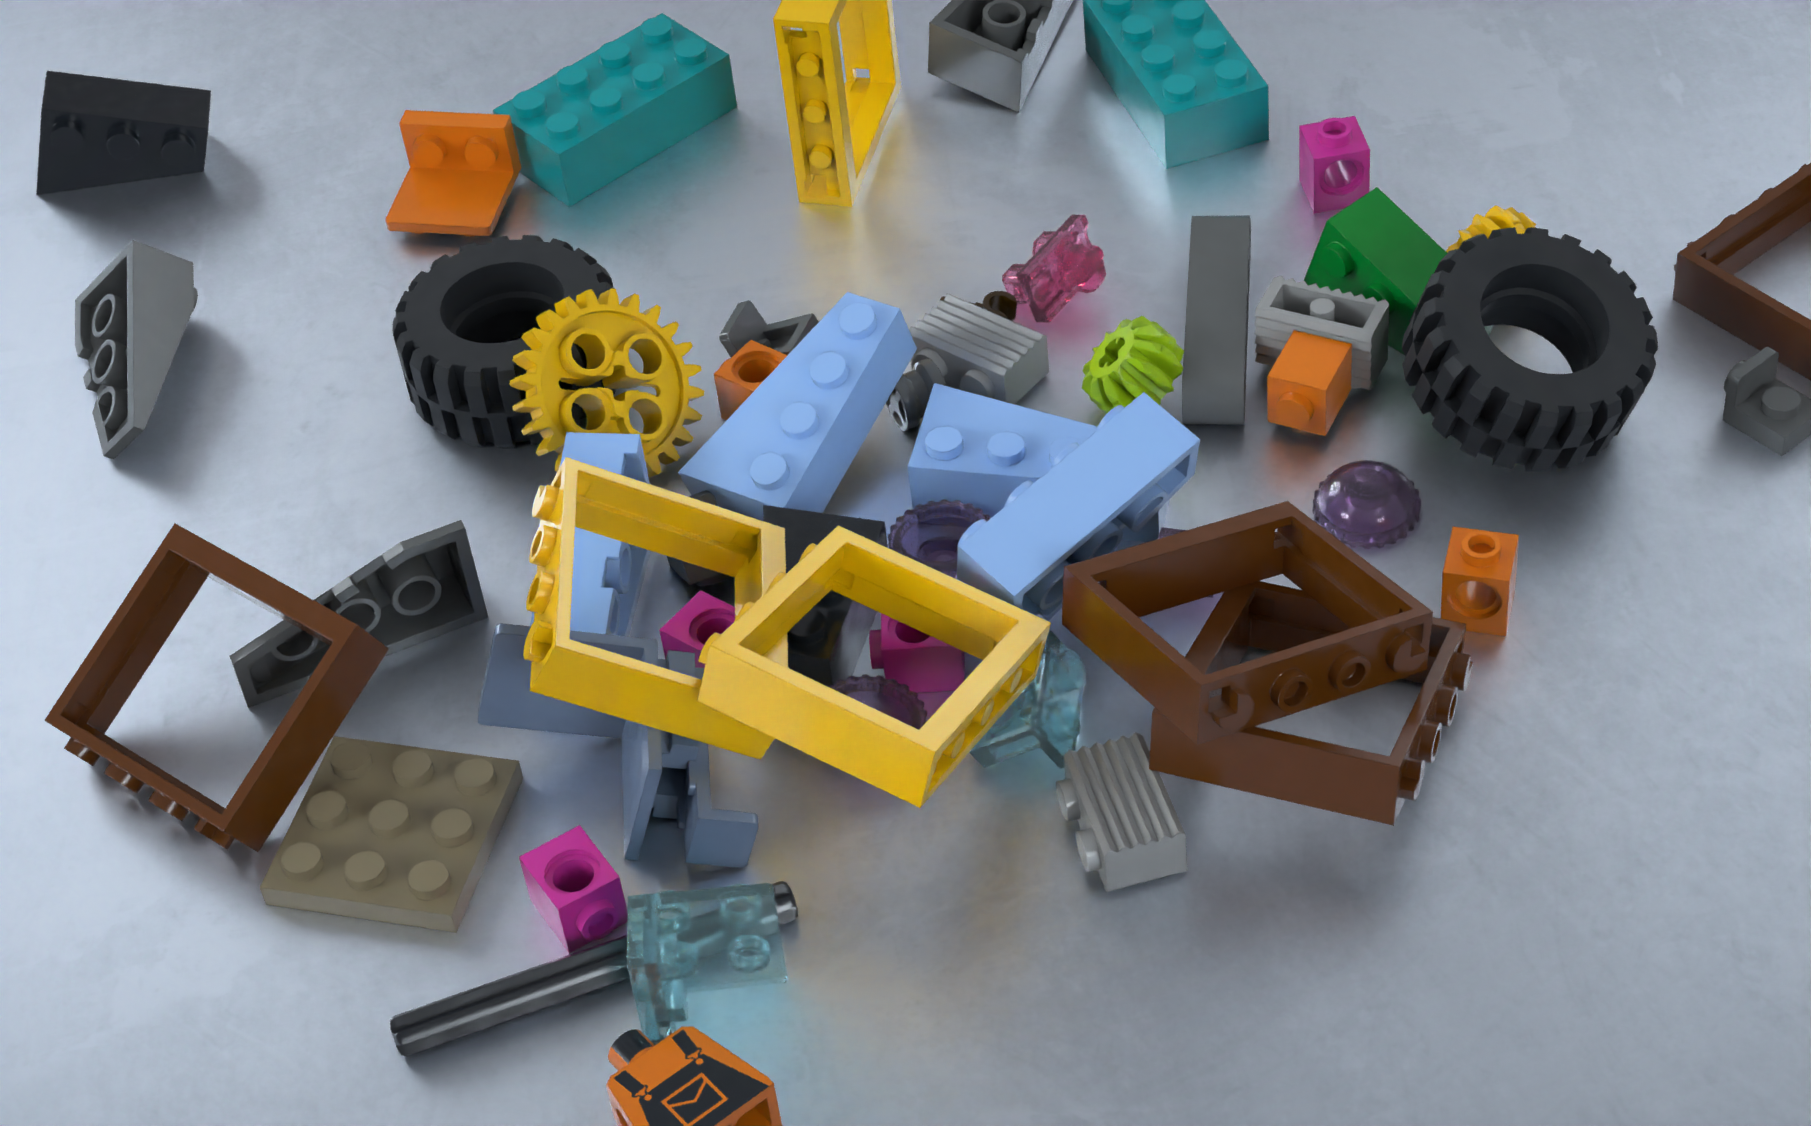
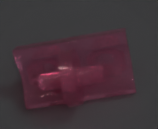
(1059, 268)

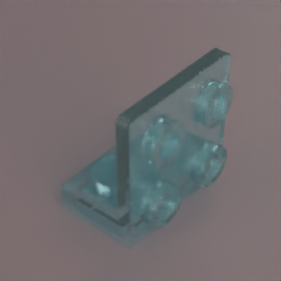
(697, 945)

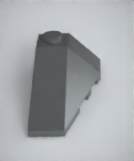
(129, 334)
(398, 598)

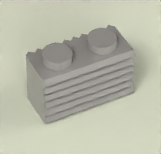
(1327, 314)
(981, 350)
(1122, 813)

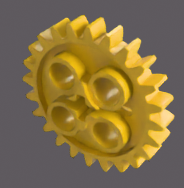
(606, 335)

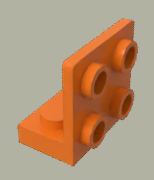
(456, 173)

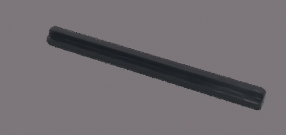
(529, 991)

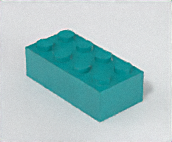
(1178, 76)
(619, 107)

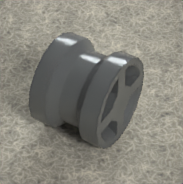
(912, 394)

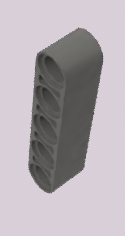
(1217, 321)

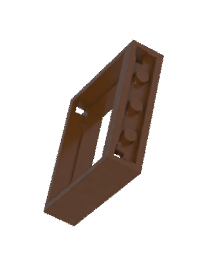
(1708, 266)
(136, 637)
(1384, 643)
(1301, 767)

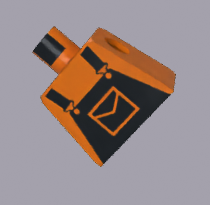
(686, 1083)

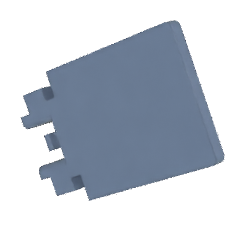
(658, 767)

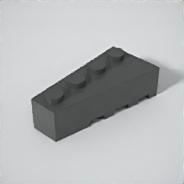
(994, 45)

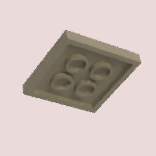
(393, 834)

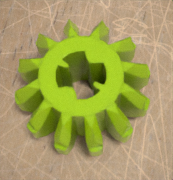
(1131, 362)

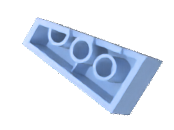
(808, 415)
(988, 447)
(1079, 506)
(606, 570)

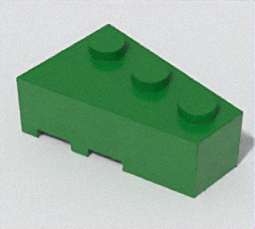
(1377, 254)

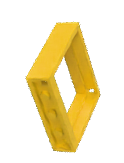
(832, 123)
(663, 524)
(842, 729)

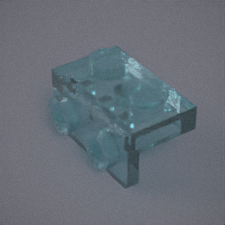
(1043, 714)

